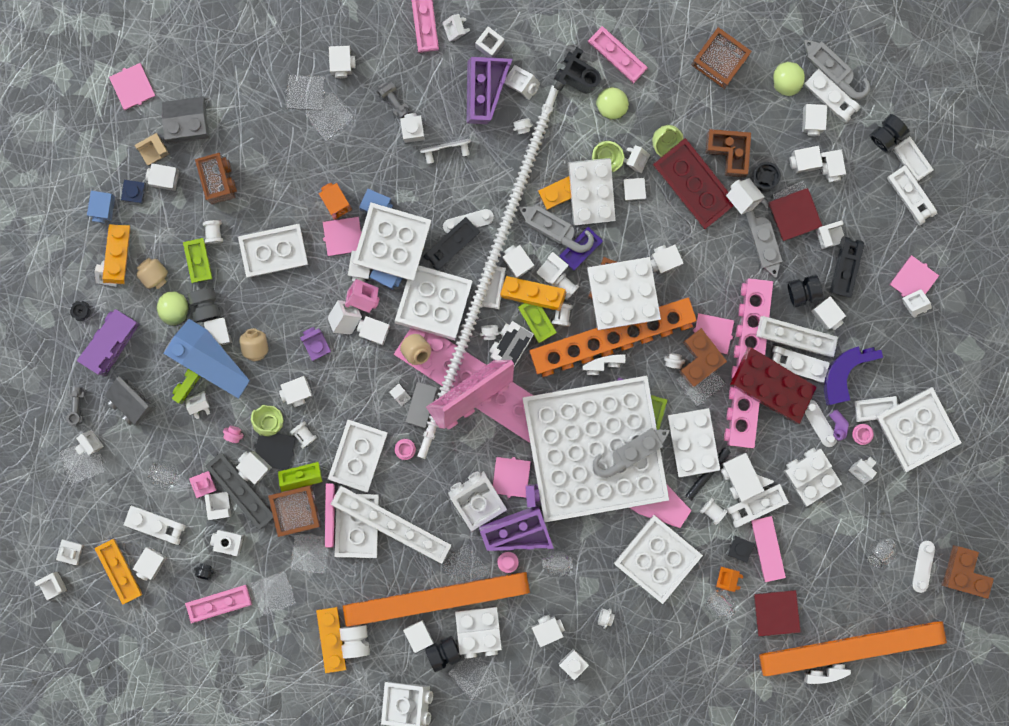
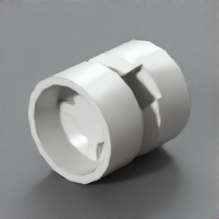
(354, 641)

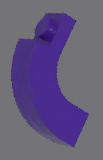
(836, 378)

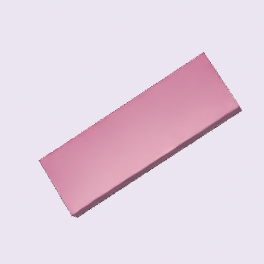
(425, 25)
(617, 54)
(329, 517)
(768, 549)
(218, 603)

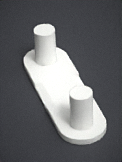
(428, 151)
(477, 218)
(820, 424)
(923, 566)

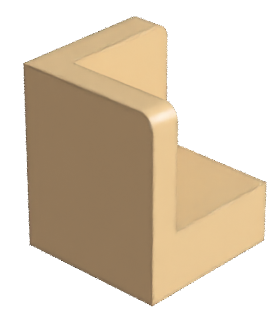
(152, 149)

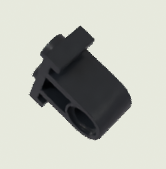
(575, 72)

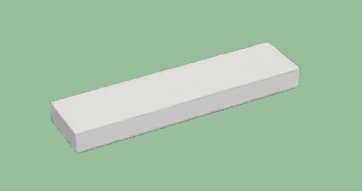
(797, 336)

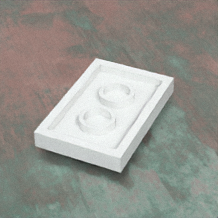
(591, 191)
(273, 250)
(693, 443)
(357, 456)
(355, 537)

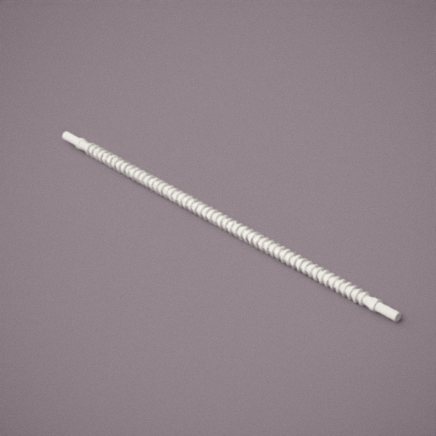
(547, 108)

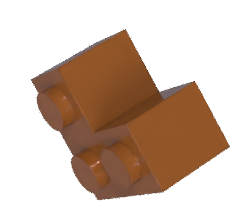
(735, 147)
(706, 358)
(961, 573)

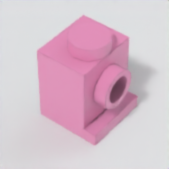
(362, 296)

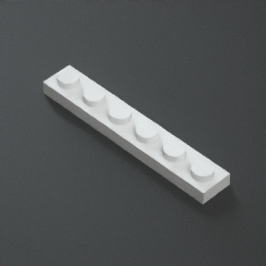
(390, 524)

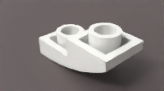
(597, 365)
(833, 673)

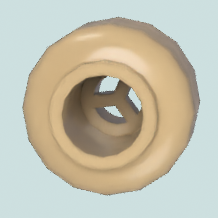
(152, 273)
(254, 344)
(415, 349)

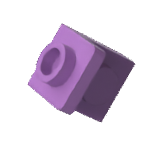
(315, 343)
(532, 495)

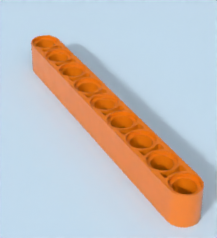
(436, 599)
(852, 648)

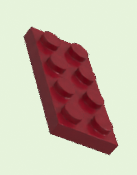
(694, 183)
(773, 385)

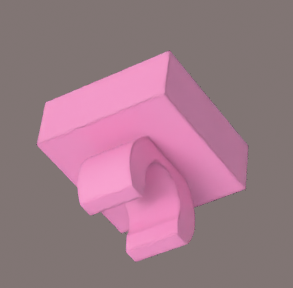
(203, 484)

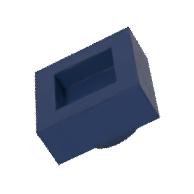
(133, 191)

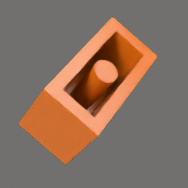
(334, 200)

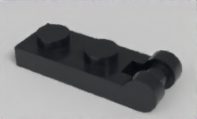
(452, 243)
(846, 267)

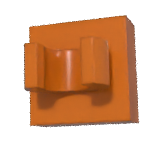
(728, 579)

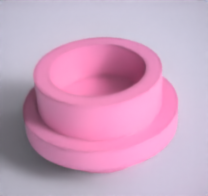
(233, 434)
(862, 434)
(405, 449)
(508, 562)

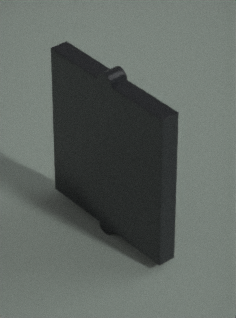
(276, 450)

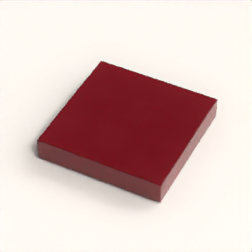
(795, 214)
(777, 613)

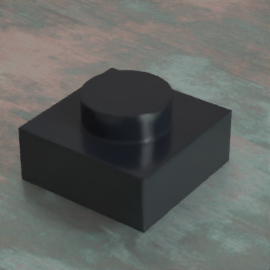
(740, 549)

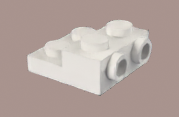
(812, 476)
(476, 500)
(478, 632)
(406, 704)

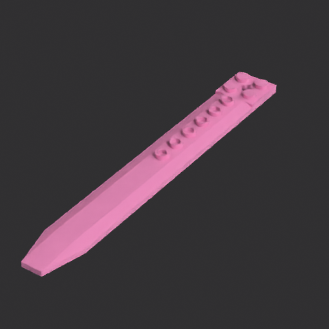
(509, 411)

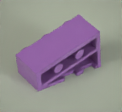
(484, 86)
(108, 342)
(517, 531)

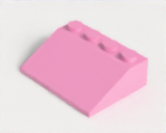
(471, 393)

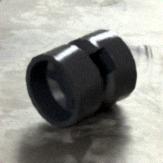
(891, 131)
(766, 176)
(805, 290)
(443, 654)

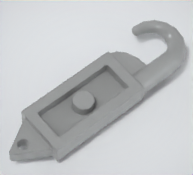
(834, 68)
(554, 228)
(764, 241)
(632, 452)

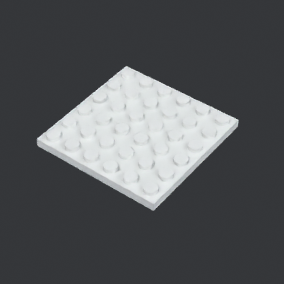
(576, 427)

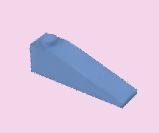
(202, 354)

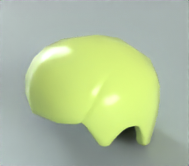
(788, 78)
(612, 103)
(666, 138)
(610, 150)
(172, 308)
(267, 420)

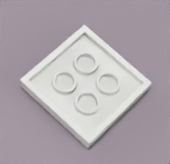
(392, 241)
(623, 293)
(434, 302)
(918, 429)
(658, 559)

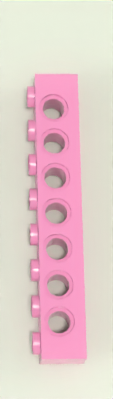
(763, 291)

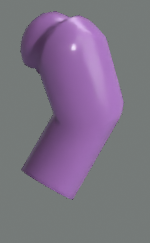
(841, 425)

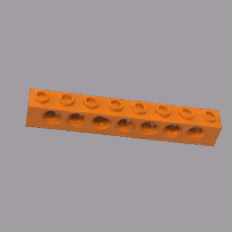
(539, 355)

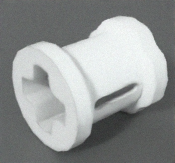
(213, 232)
(565, 283)
(562, 316)
(303, 435)
(713, 511)

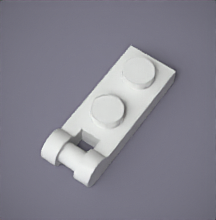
(831, 95)
(912, 194)
(801, 364)
(758, 505)
(154, 524)

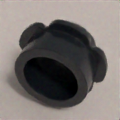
(74, 311)
(204, 572)

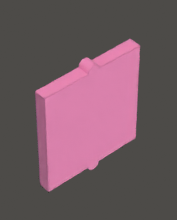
(132, 86)
(342, 235)
(913, 277)
(717, 329)
(511, 476)

